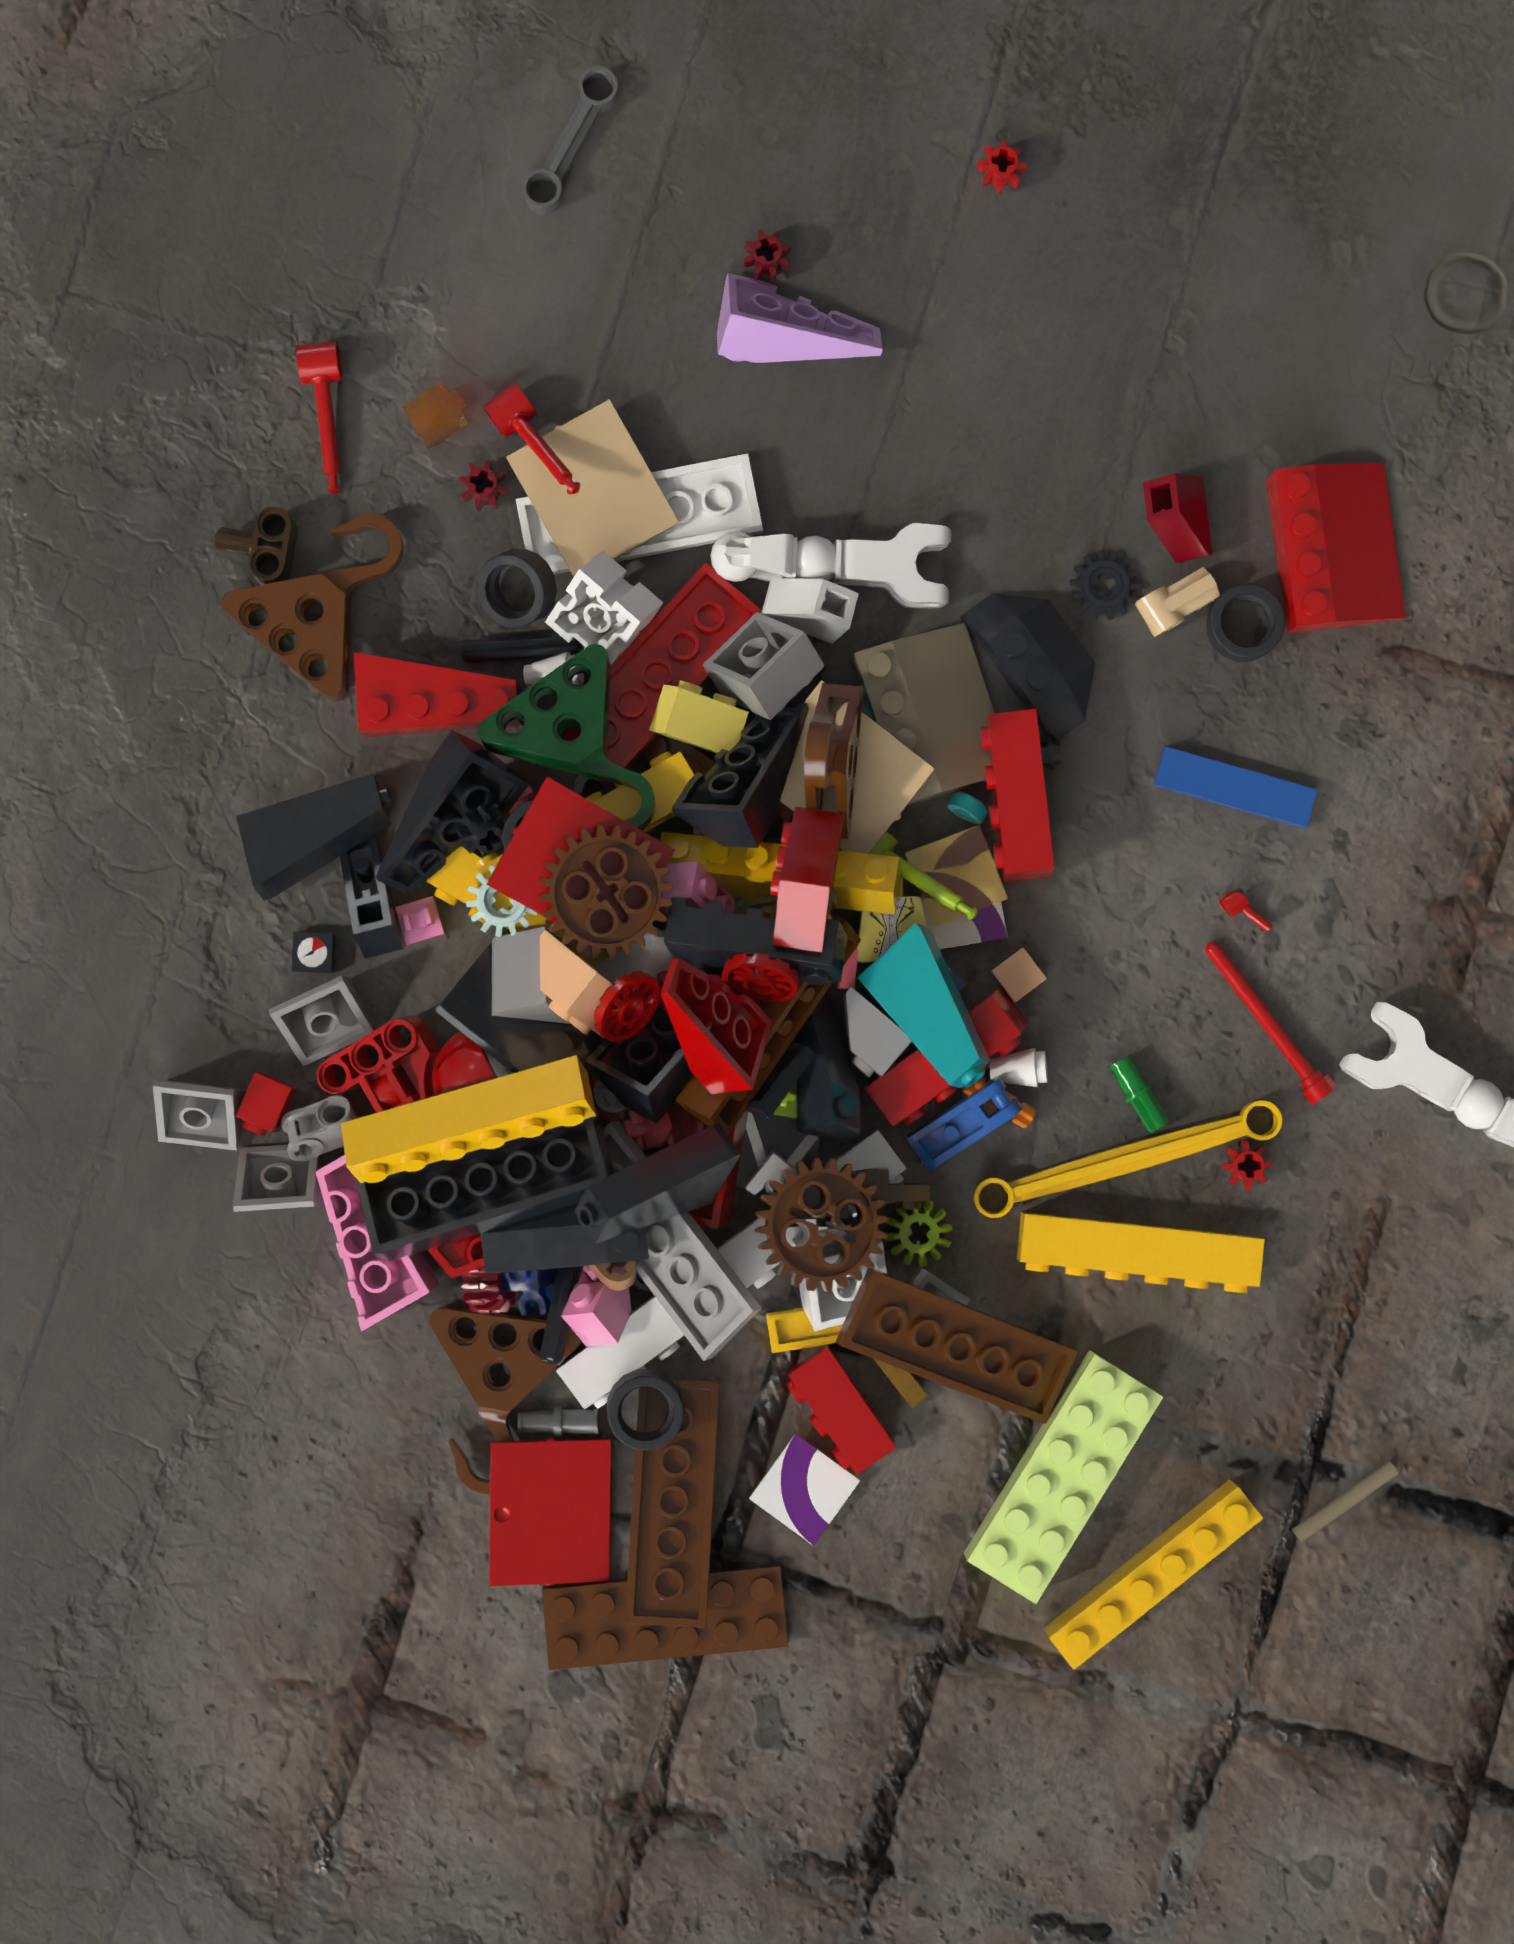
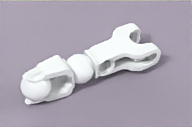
(845, 562)
(1420, 1069)

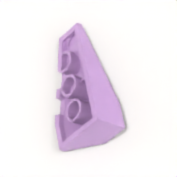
(771, 328)

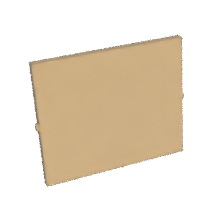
(617, 496)
(884, 781)

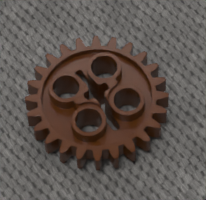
(575, 913)
(835, 1191)

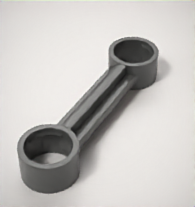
(571, 139)

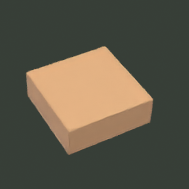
(1018, 975)

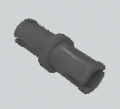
(559, 1421)

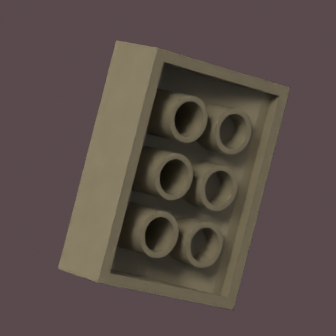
(933, 702)

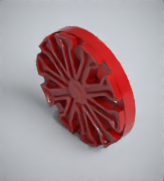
(761, 977)
(624, 1006)

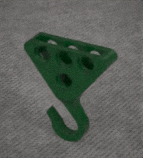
(576, 707)

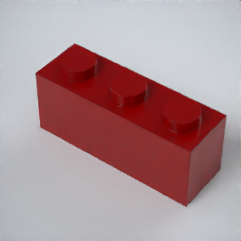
(839, 1410)

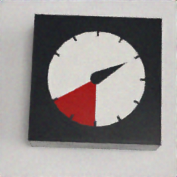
(313, 952)

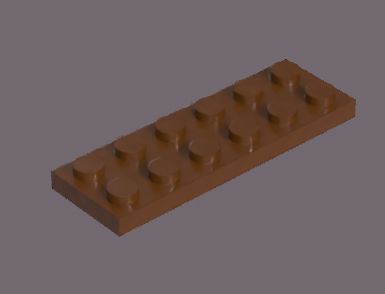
(956, 1345)
(673, 1511)
(589, 1625)

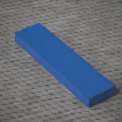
(1235, 787)

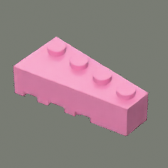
(373, 1283)

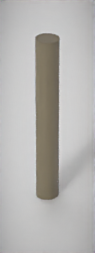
(1345, 1501)

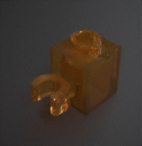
(436, 414)

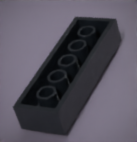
(483, 1189)

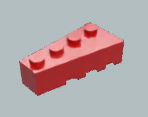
(424, 698)
(1019, 796)
(914, 1079)

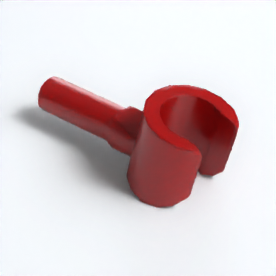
(1236, 902)

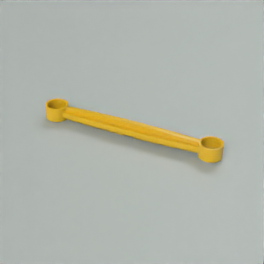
(1128, 1158)

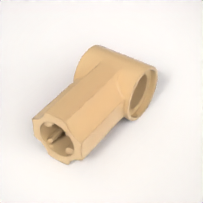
(1168, 606)

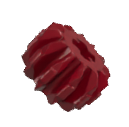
(486, 1292)

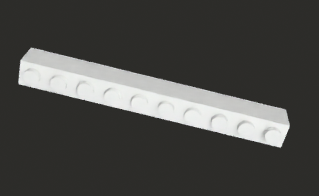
(652, 1330)

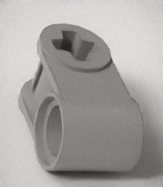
(317, 1127)

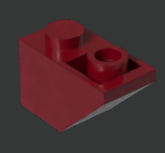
(1179, 515)

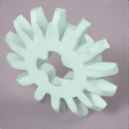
(500, 918)

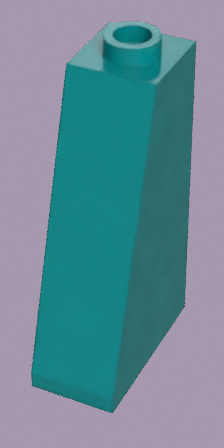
(925, 1003)

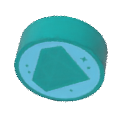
(967, 808)

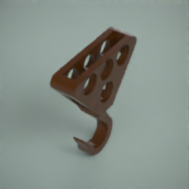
(289, 600)
(833, 755)
(473, 1362)

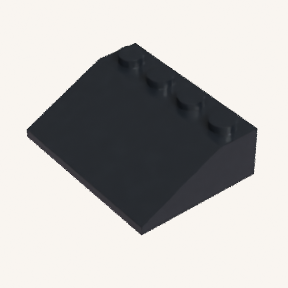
(511, 1041)

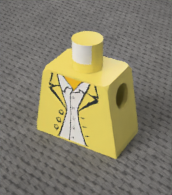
(881, 930)

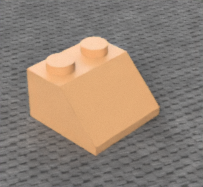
(570, 983)

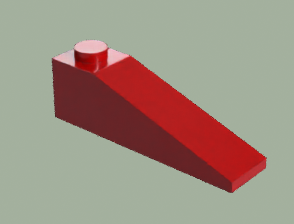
(716, 1028)

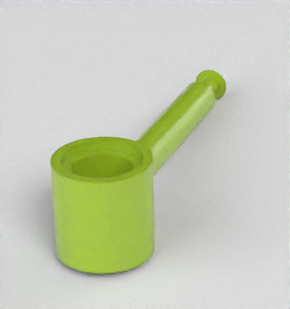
(922, 880)

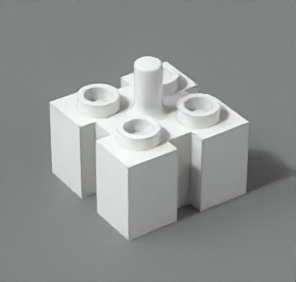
(603, 607)

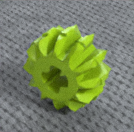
(931, 1233)

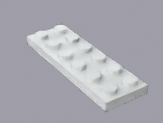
(704, 496)

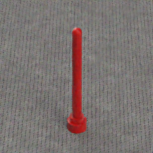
(1314, 1082)

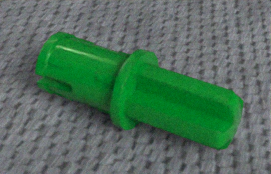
(1139, 1094)

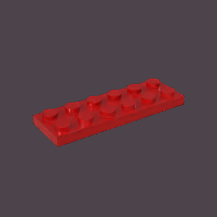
(664, 654)

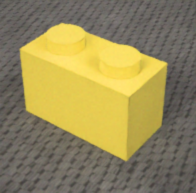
(698, 719)

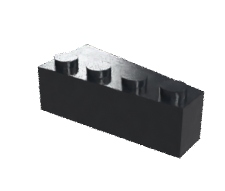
(714, 934)

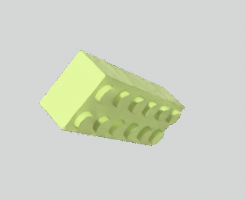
(1062, 1476)

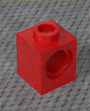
(265, 1103)

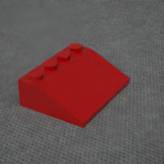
(1334, 546)

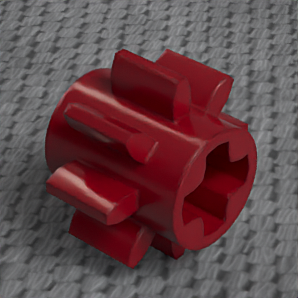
(774, 248)
(477, 476)

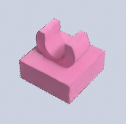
(420, 920)

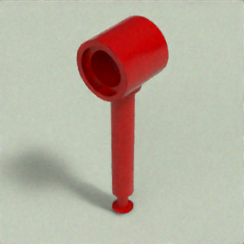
(320, 366)
(512, 414)

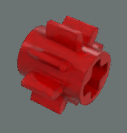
(1012, 166)
(1252, 1173)

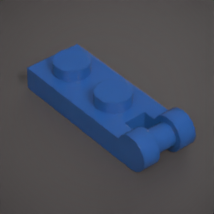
(963, 1124)

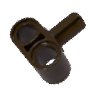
(261, 545)

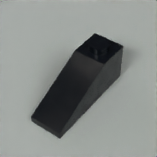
(370, 901)

